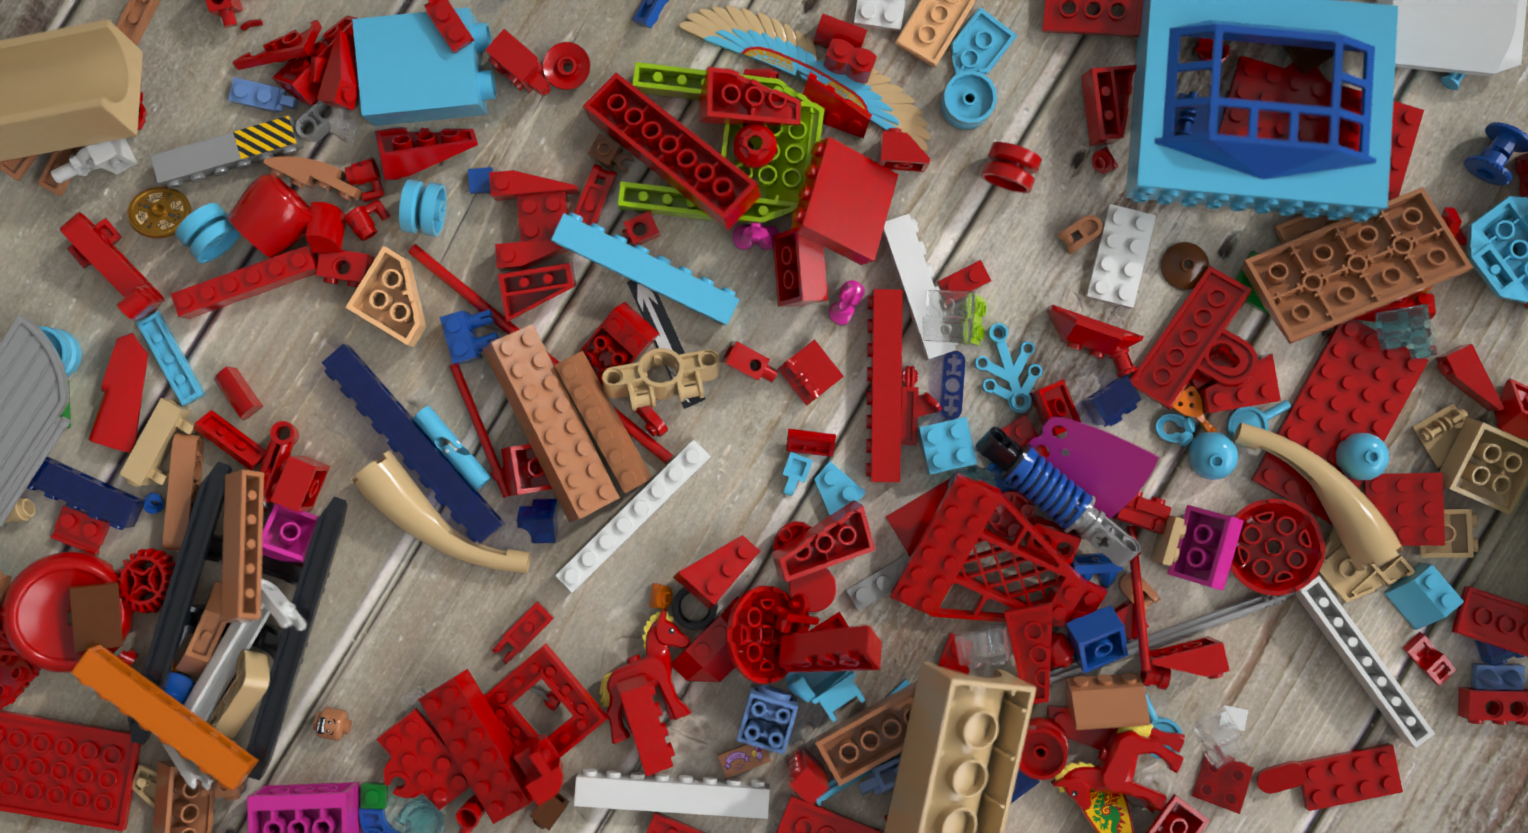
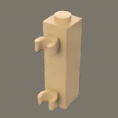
(155, 442)

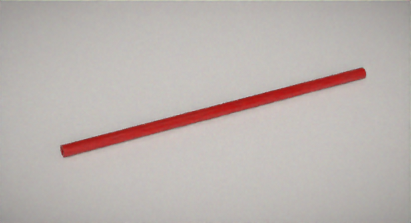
(508, 327)

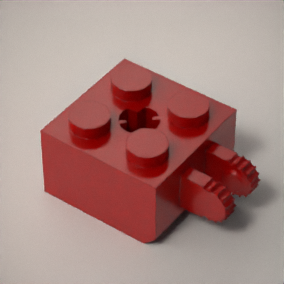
(518, 63)

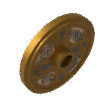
(158, 212)

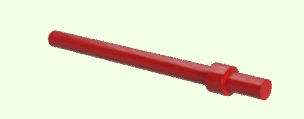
(497, 472)
(1139, 606)

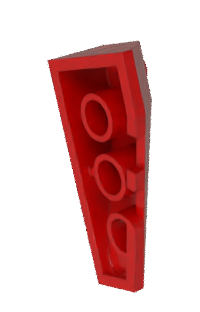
(296, 73)
(743, 101)
(411, 152)
(1515, 415)

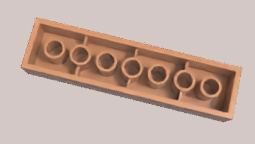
(551, 423)

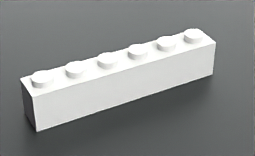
(914, 276)

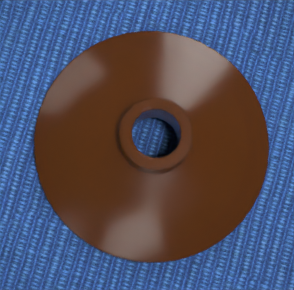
(1173, 265)

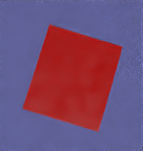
(914, 517)

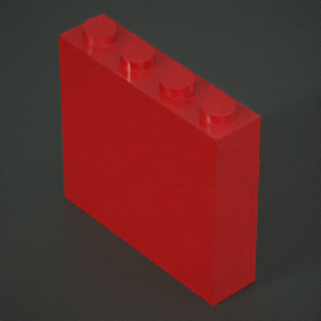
(844, 201)

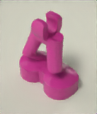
(747, 236)
(850, 296)

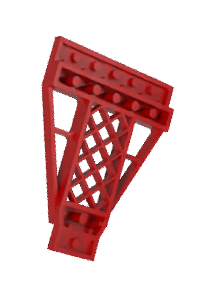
(946, 548)

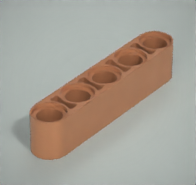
(182, 487)

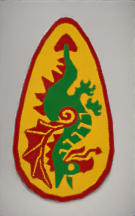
(1109, 813)

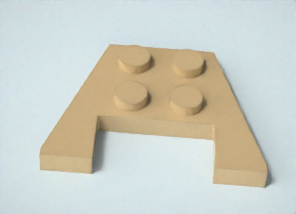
(1347, 581)

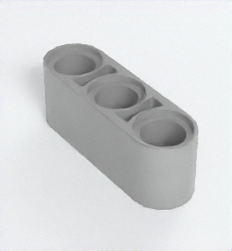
(315, 117)

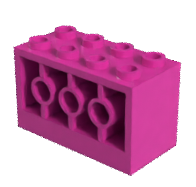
(305, 808)

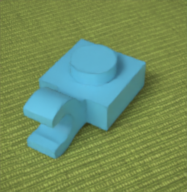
(797, 470)

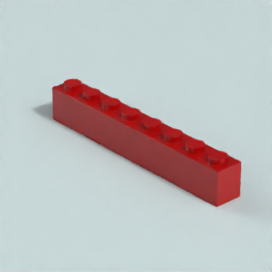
(885, 385)

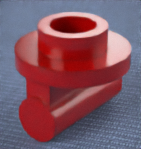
(1104, 161)

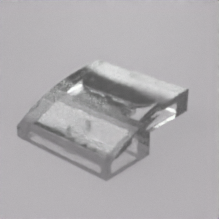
(948, 316)

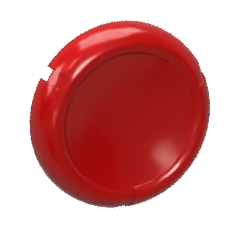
(38, 607)

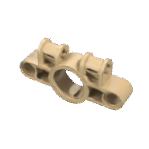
(642, 392)

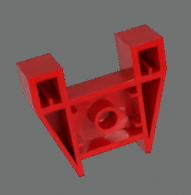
(540, 209)

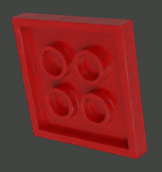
(1410, 506)

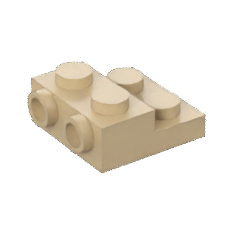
(1458, 536)

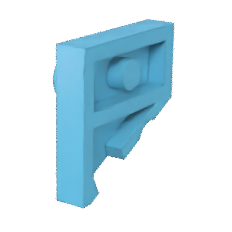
(837, 488)

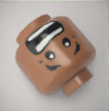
(332, 723)

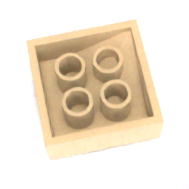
(1487, 466)

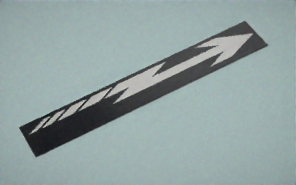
(656, 315)

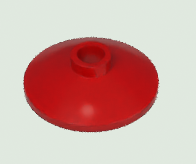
(566, 54)

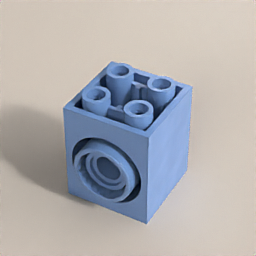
(767, 718)

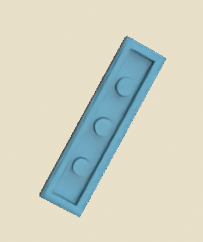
(170, 358)

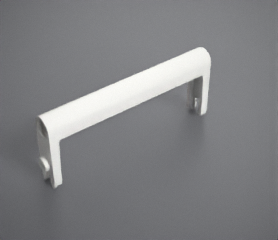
(222, 668)

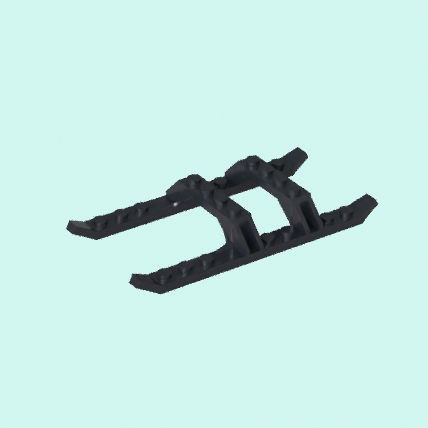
(284, 645)

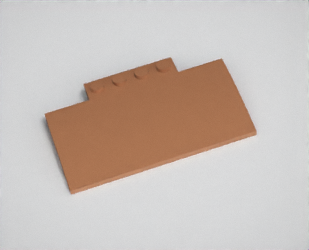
(1348, 268)

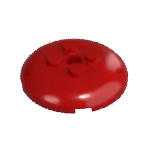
(1299, 547)
(752, 636)

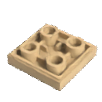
(1165, 545)

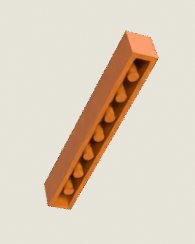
(164, 717)

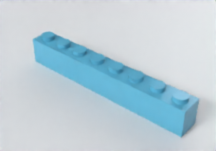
(644, 269)

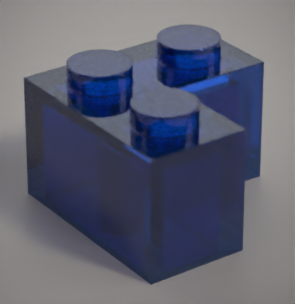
(1111, 402)

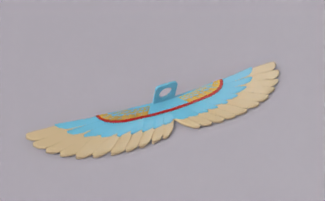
(793, 54)

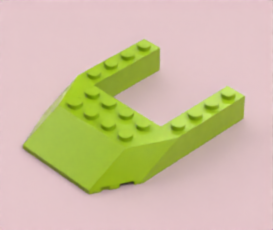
(777, 181)

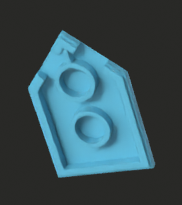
(980, 43)

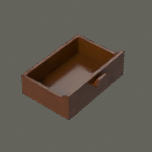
(95, 615)

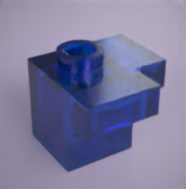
(540, 520)

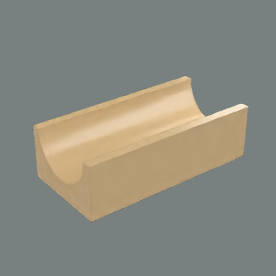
(68, 89)
(960, 752)

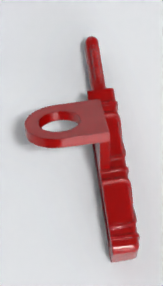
(913, 406)

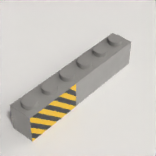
(226, 152)

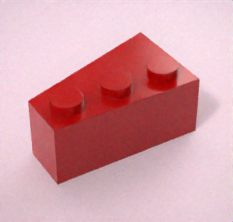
(1106, 102)
(1258, 390)

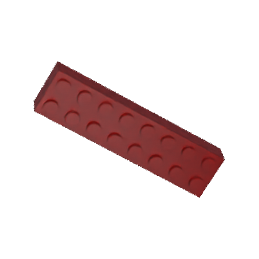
(672, 151)

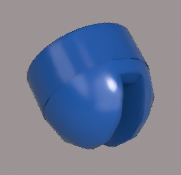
(150, 506)

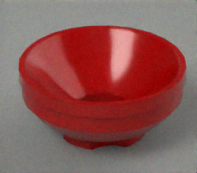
(755, 158)

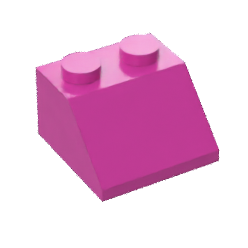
(288, 534)

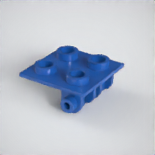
(1194, 119)

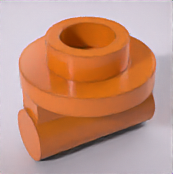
(660, 596)

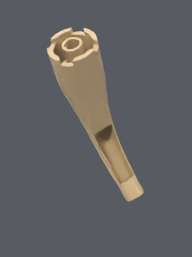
(404, 504)
(1354, 517)

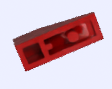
(340, 78)
(1467, 373)

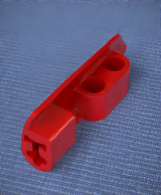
(122, 398)

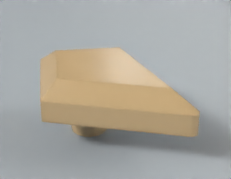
(145, 783)

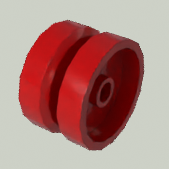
(1011, 167)
(1044, 749)

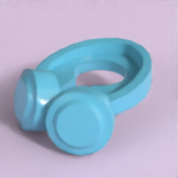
(1186, 423)

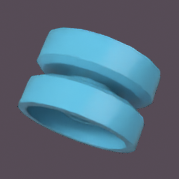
(974, 87)
(422, 208)
(207, 233)
(66, 346)

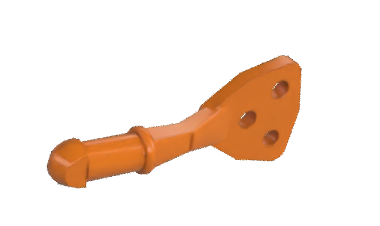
(1196, 410)

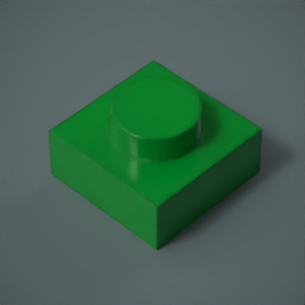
(374, 795)

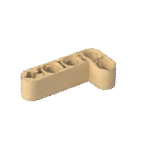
(244, 693)

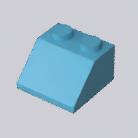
(1423, 596)

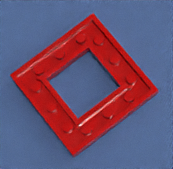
(546, 666)

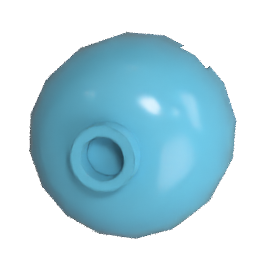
(1213, 455)
(1362, 456)

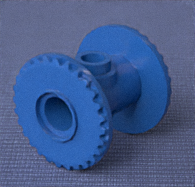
(1491, 163)

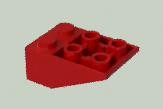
(619, 340)

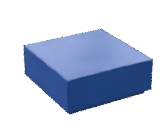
(479, 180)

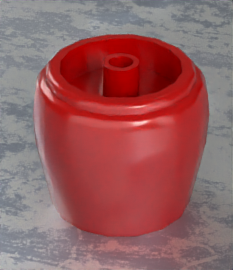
(270, 215)

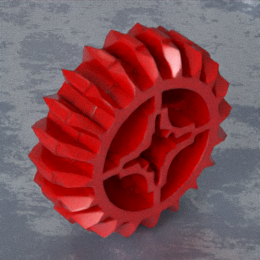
(137, 582)

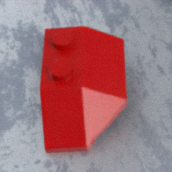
(1090, 333)
(707, 655)

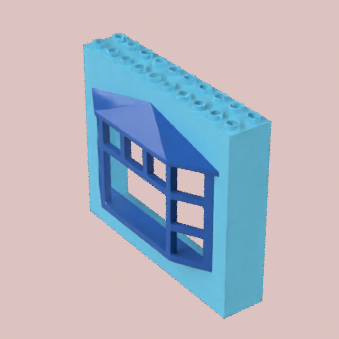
(1251, 169)

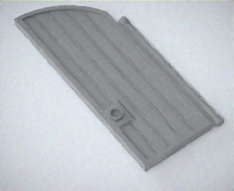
(31, 403)

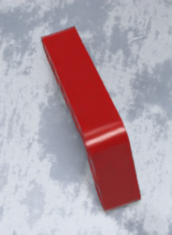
(138, 293)

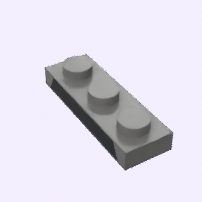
(877, 584)

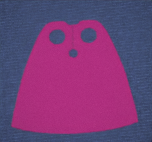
(1098, 462)

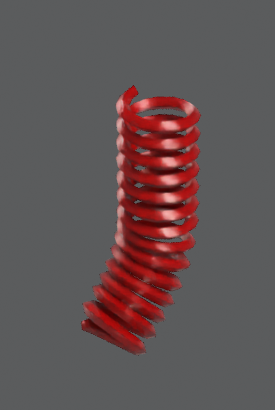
(245, 26)

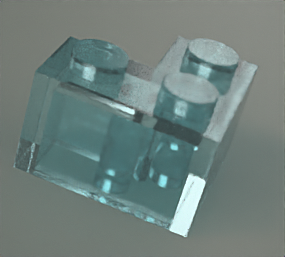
(1407, 328)

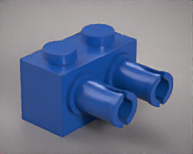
(461, 336)

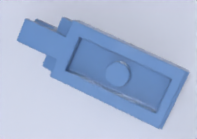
(260, 96)

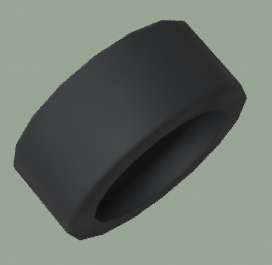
(686, 623)

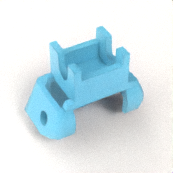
(828, 688)

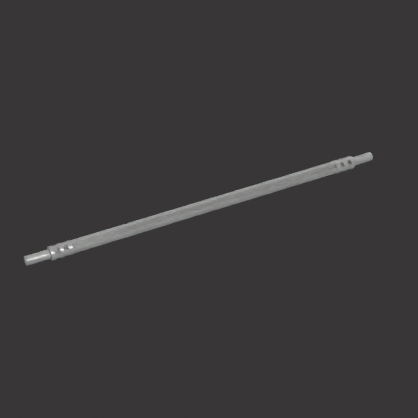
(1185, 629)

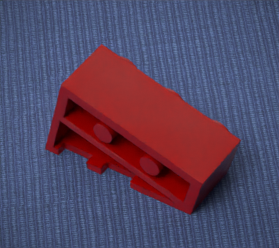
(531, 287)
(716, 572)

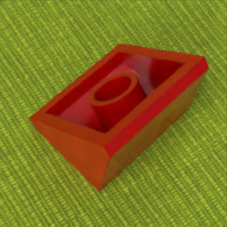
(1054, 402)

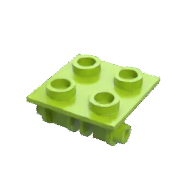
(979, 312)

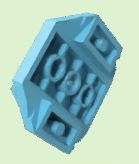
(1491, 248)

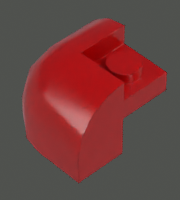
(541, 766)

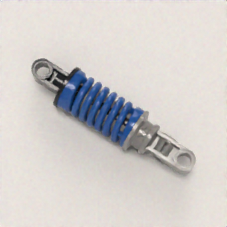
(1064, 500)

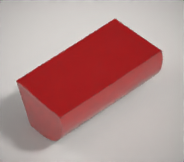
(834, 28)
(325, 228)
(237, 392)

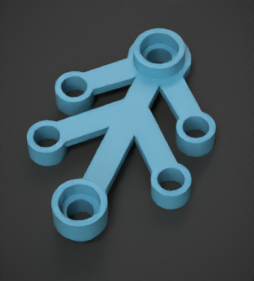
(1010, 372)

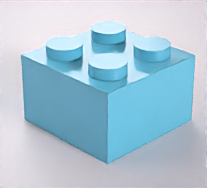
(946, 445)

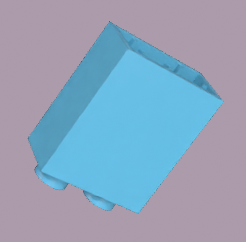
(414, 75)

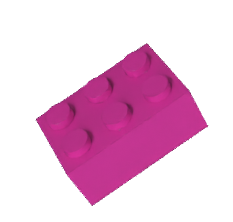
(1206, 547)

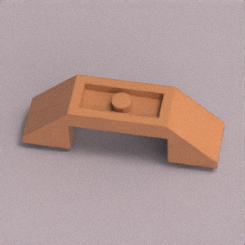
(205, 636)

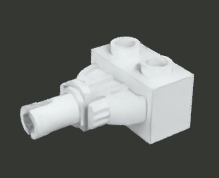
(109, 155)

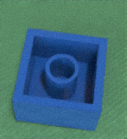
(1097, 639)

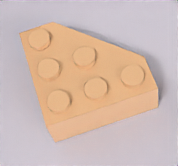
(390, 298)

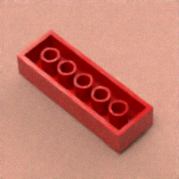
(478, 745)

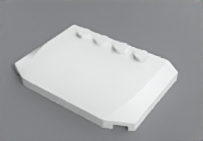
(1459, 35)

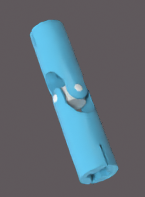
(456, 453)

